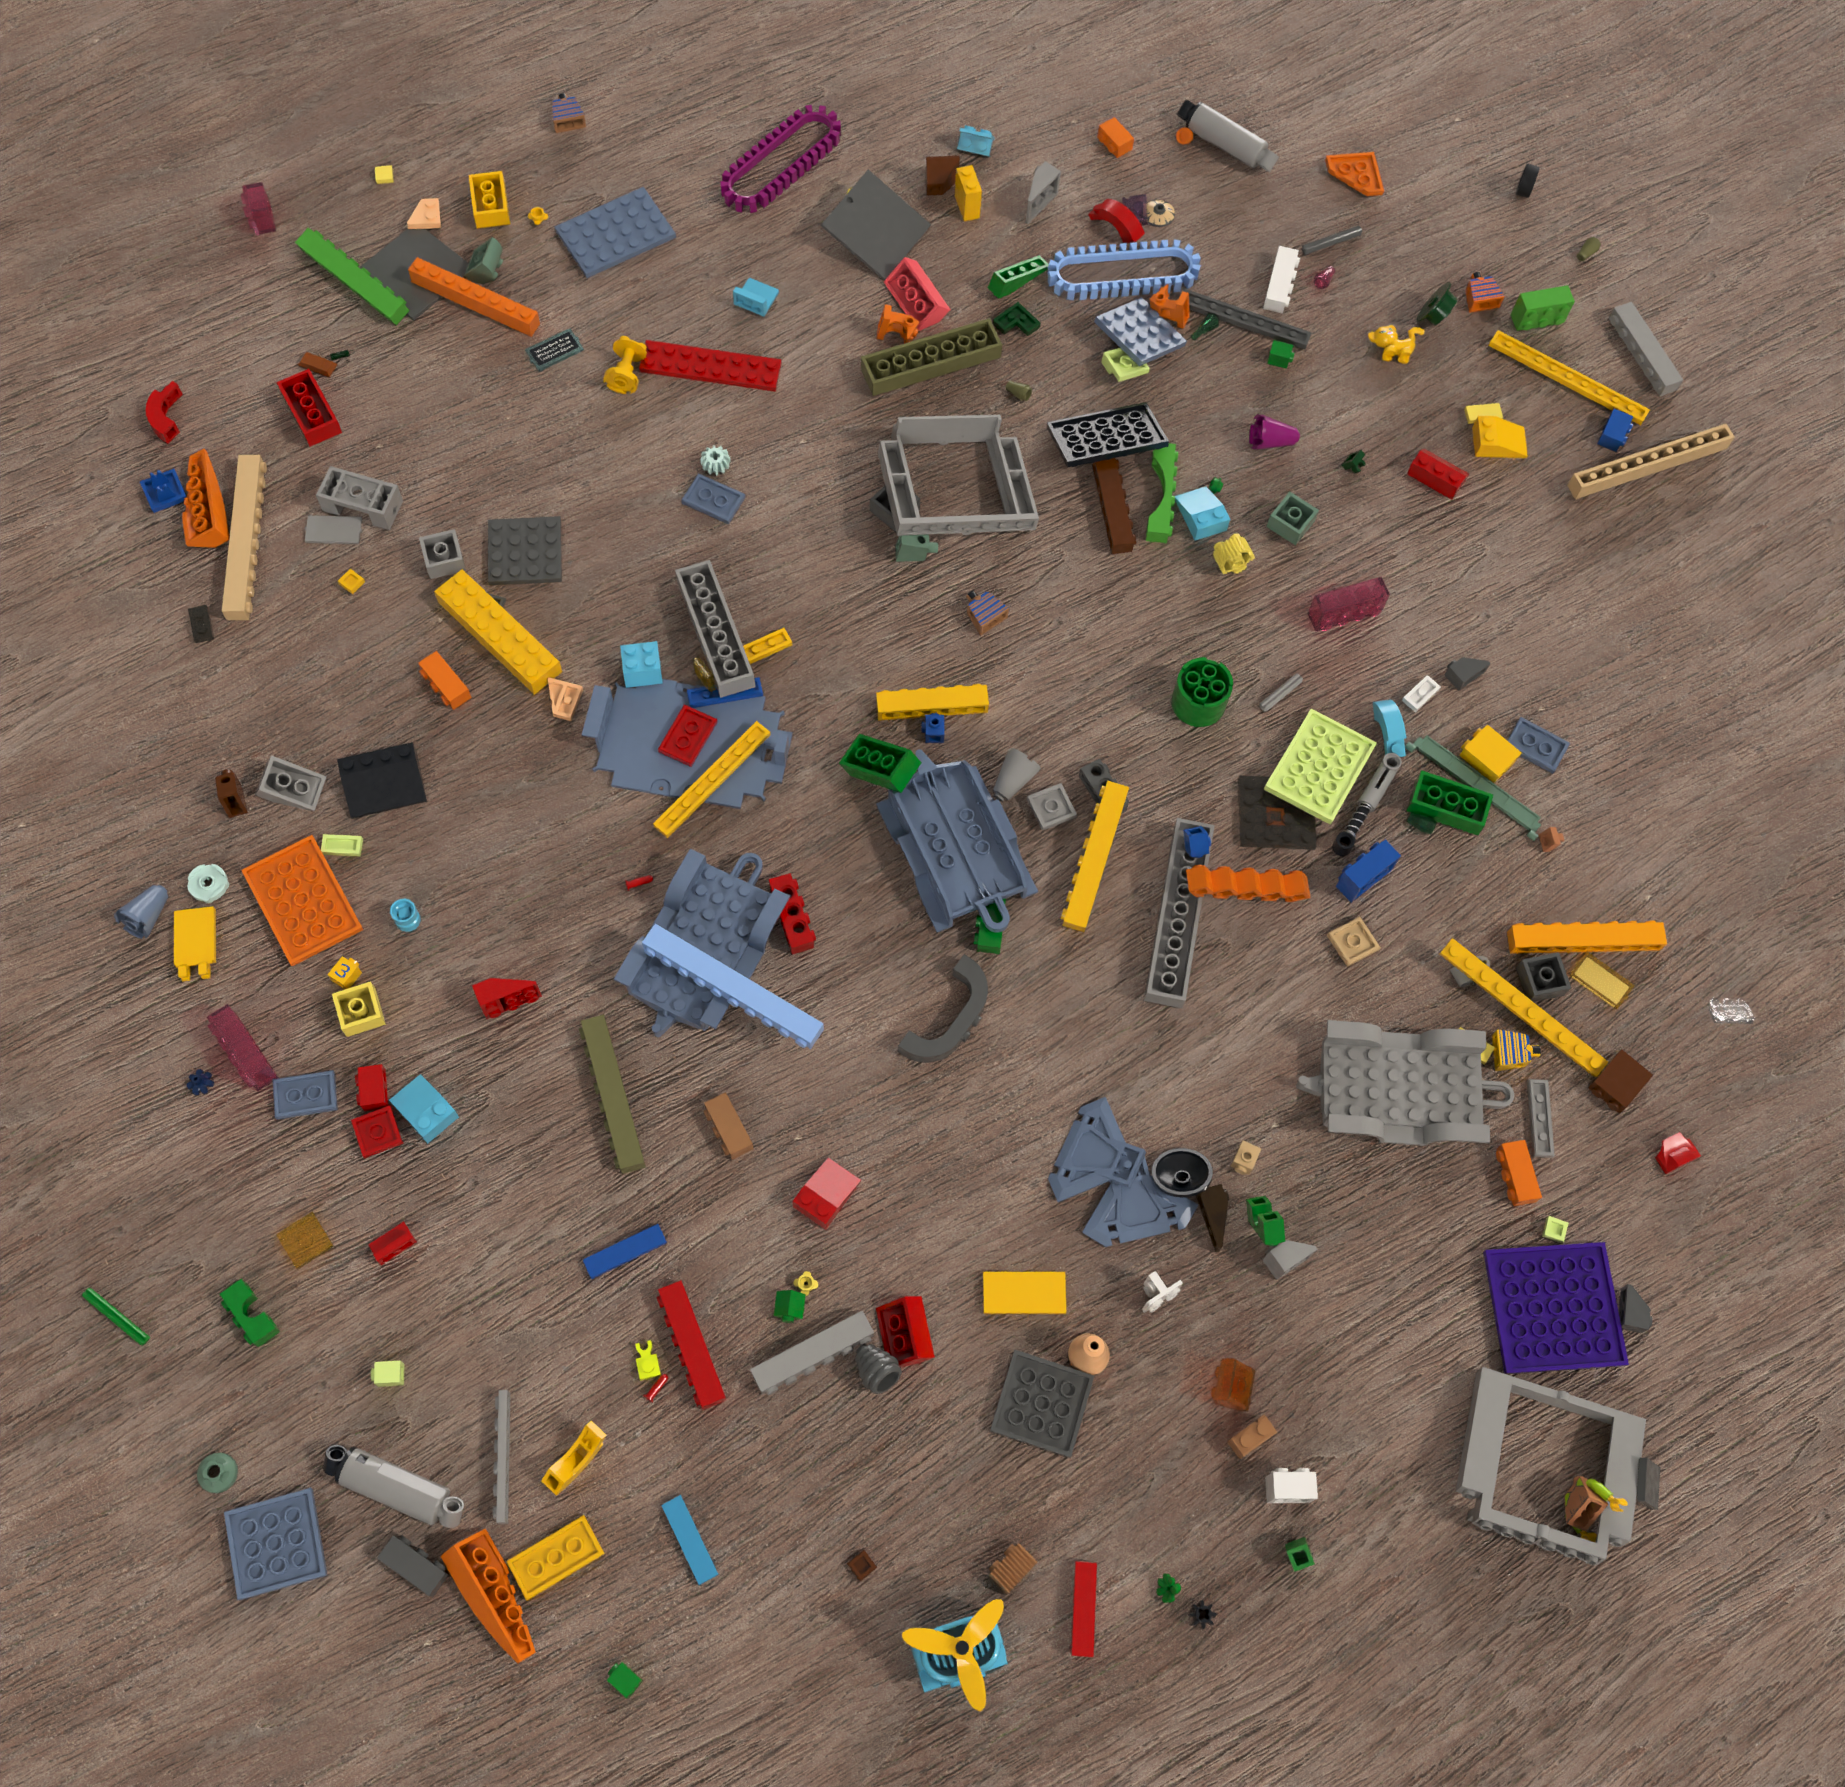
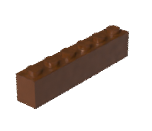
(1113, 506)

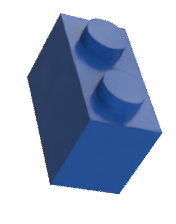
(1615, 430)

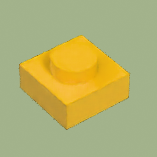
(351, 581)

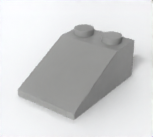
(1043, 189)
(290, 784)

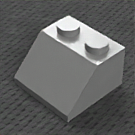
(1287, 1256)

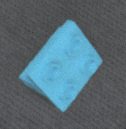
(975, 141)

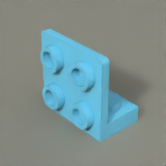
(755, 296)

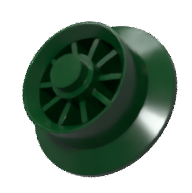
(1438, 305)

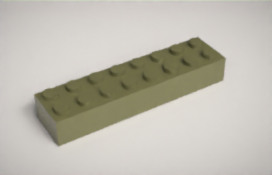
(931, 357)

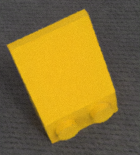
(1498, 438)

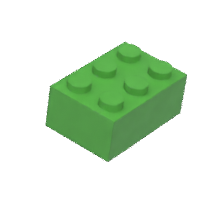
(1542, 308)

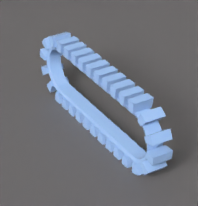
(1112, 255)

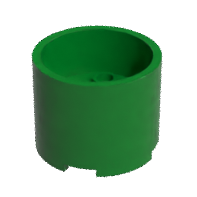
(1201, 692)

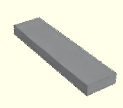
(1540, 1118)

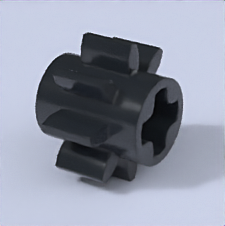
(1196, 1614)

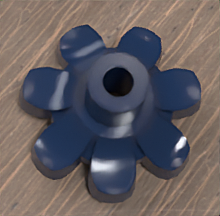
(200, 1082)

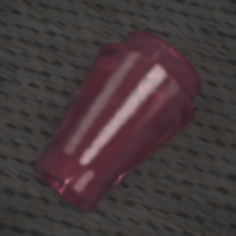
(1324, 278)

